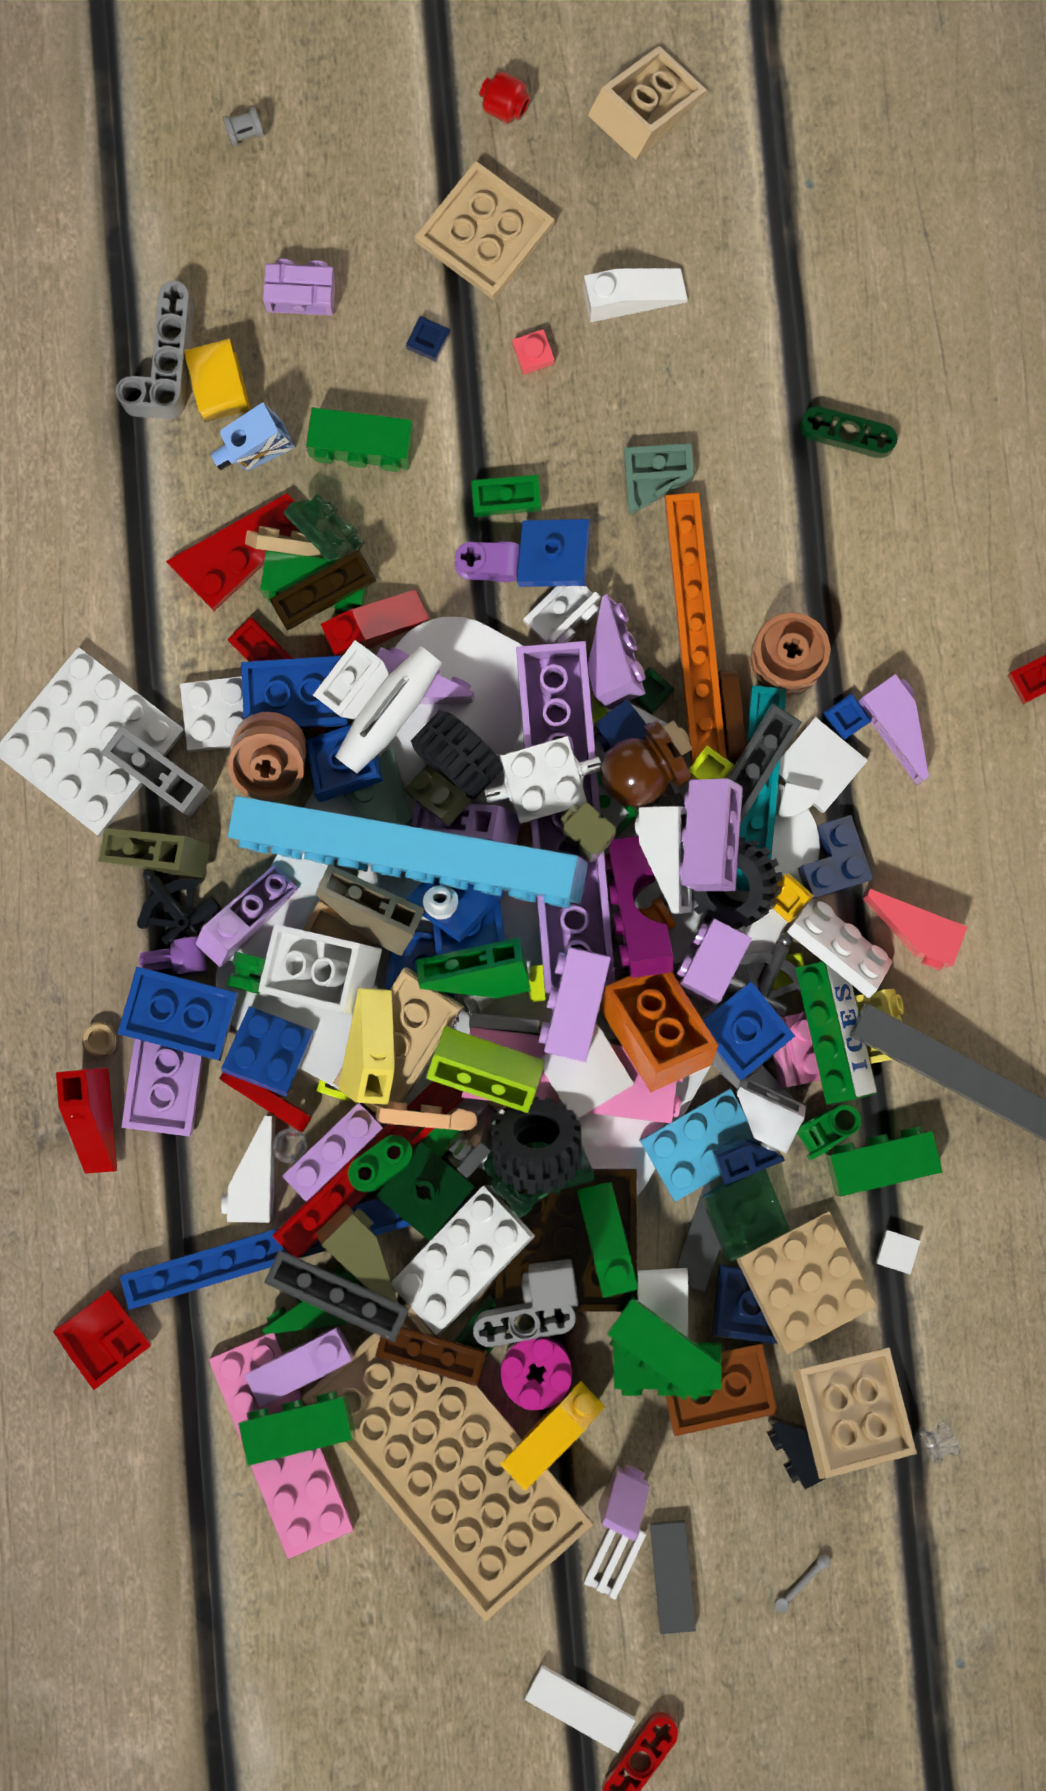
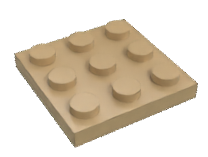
(484, 230)
(806, 1283)
(854, 1413)

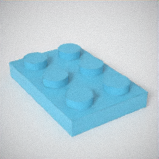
(685, 1147)

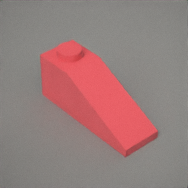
(922, 932)

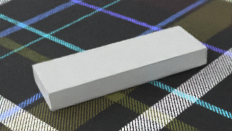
(579, 1708)

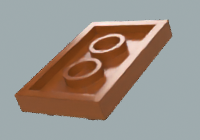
(743, 1397)

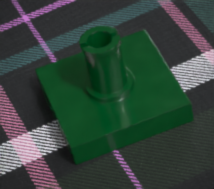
(426, 1192)

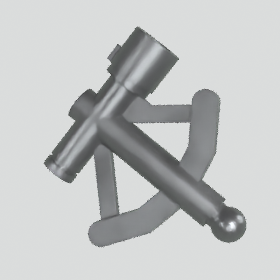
(774, 963)

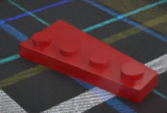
(224, 561)

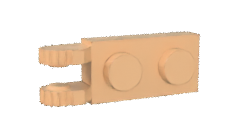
(429, 1116)

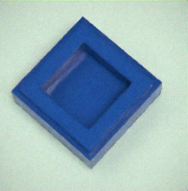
(847, 717)

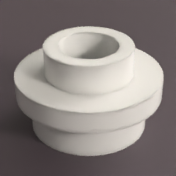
(440, 910)

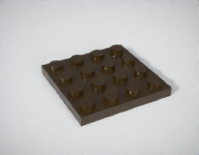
(562, 1234)

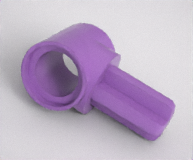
(182, 957)

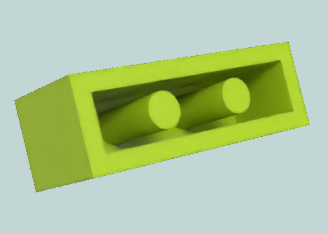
(485, 1069)

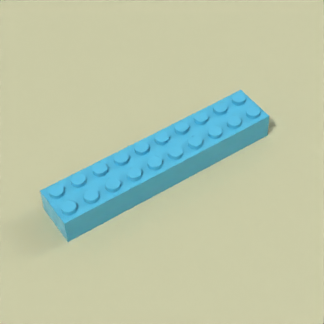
(408, 849)

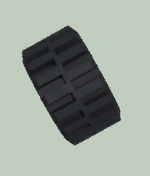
(457, 753)
(762, 893)
(537, 1167)

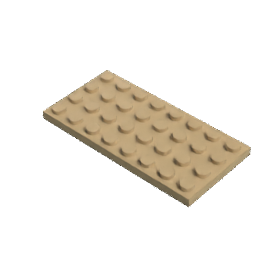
(437, 1462)

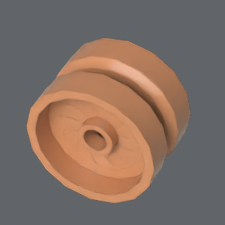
(792, 634)
(267, 756)

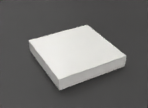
(821, 762)
(589, 1083)

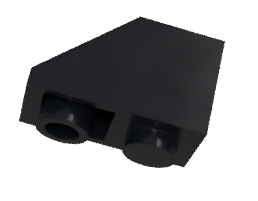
(798, 1450)

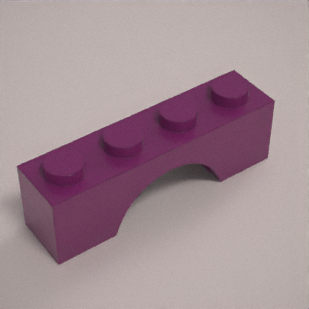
(646, 941)

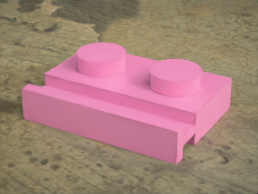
(796, 1059)

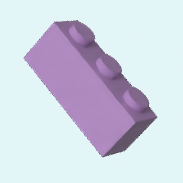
(711, 835)
(574, 1003)
(333, 1151)

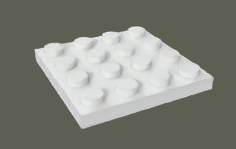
(67, 728)

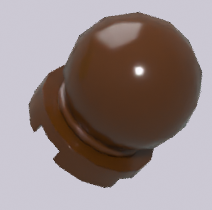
(640, 768)

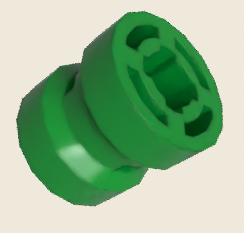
(246, 972)

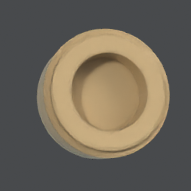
(100, 1039)

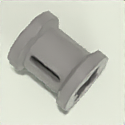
(243, 126)

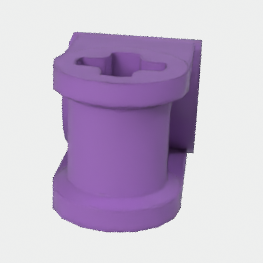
(492, 561)

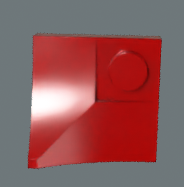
(102, 1339)

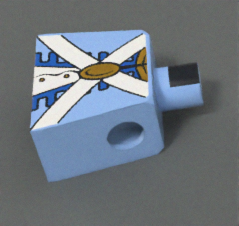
(253, 439)

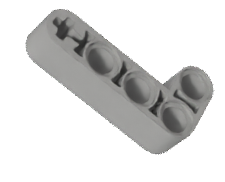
(164, 351)

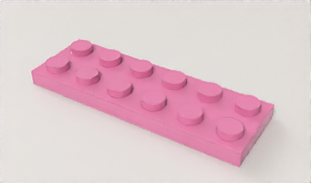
(297, 1487)

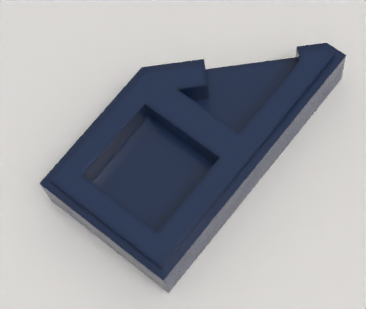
(743, 1159)

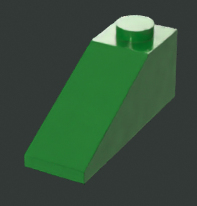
(481, 971)
(607, 1239)

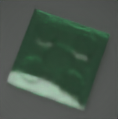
(745, 1214)

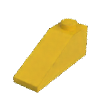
(552, 1435)

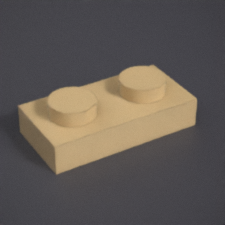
(270, 540)

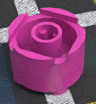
(530, 1391)

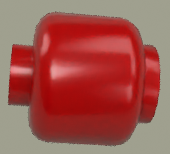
(504, 97)

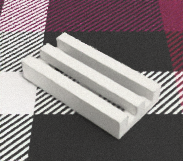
(601, 1585)

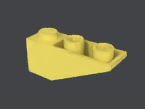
(370, 1049)

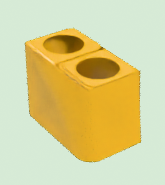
(217, 380)

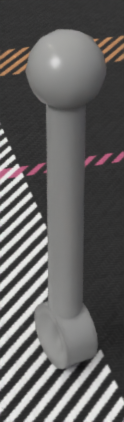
(781, 1603)

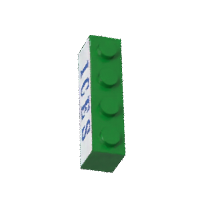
(831, 1016)

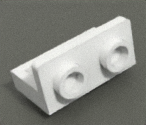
(561, 612)

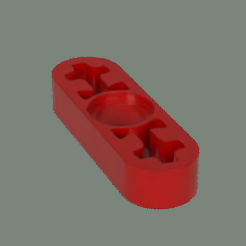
(269, 1101)
(662, 1744)

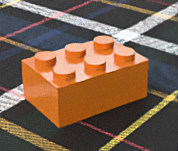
(658, 1028)

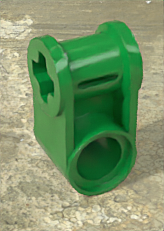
(826, 1131)

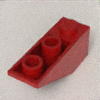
(88, 1115)

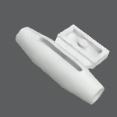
(376, 700)

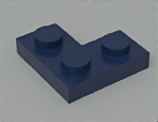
(845, 860)

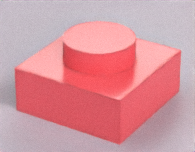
(533, 351)

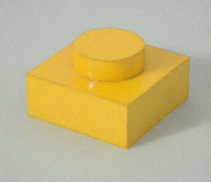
(792, 898)

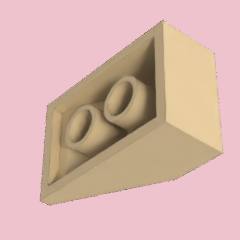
(645, 102)

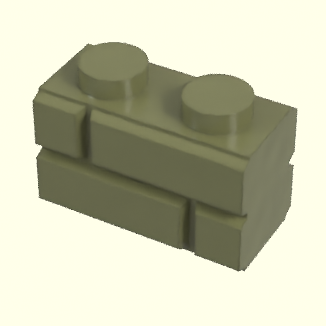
(587, 831)

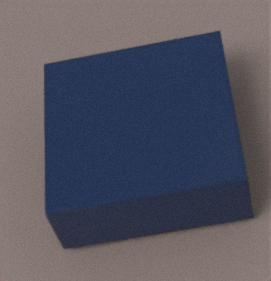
(428, 338)

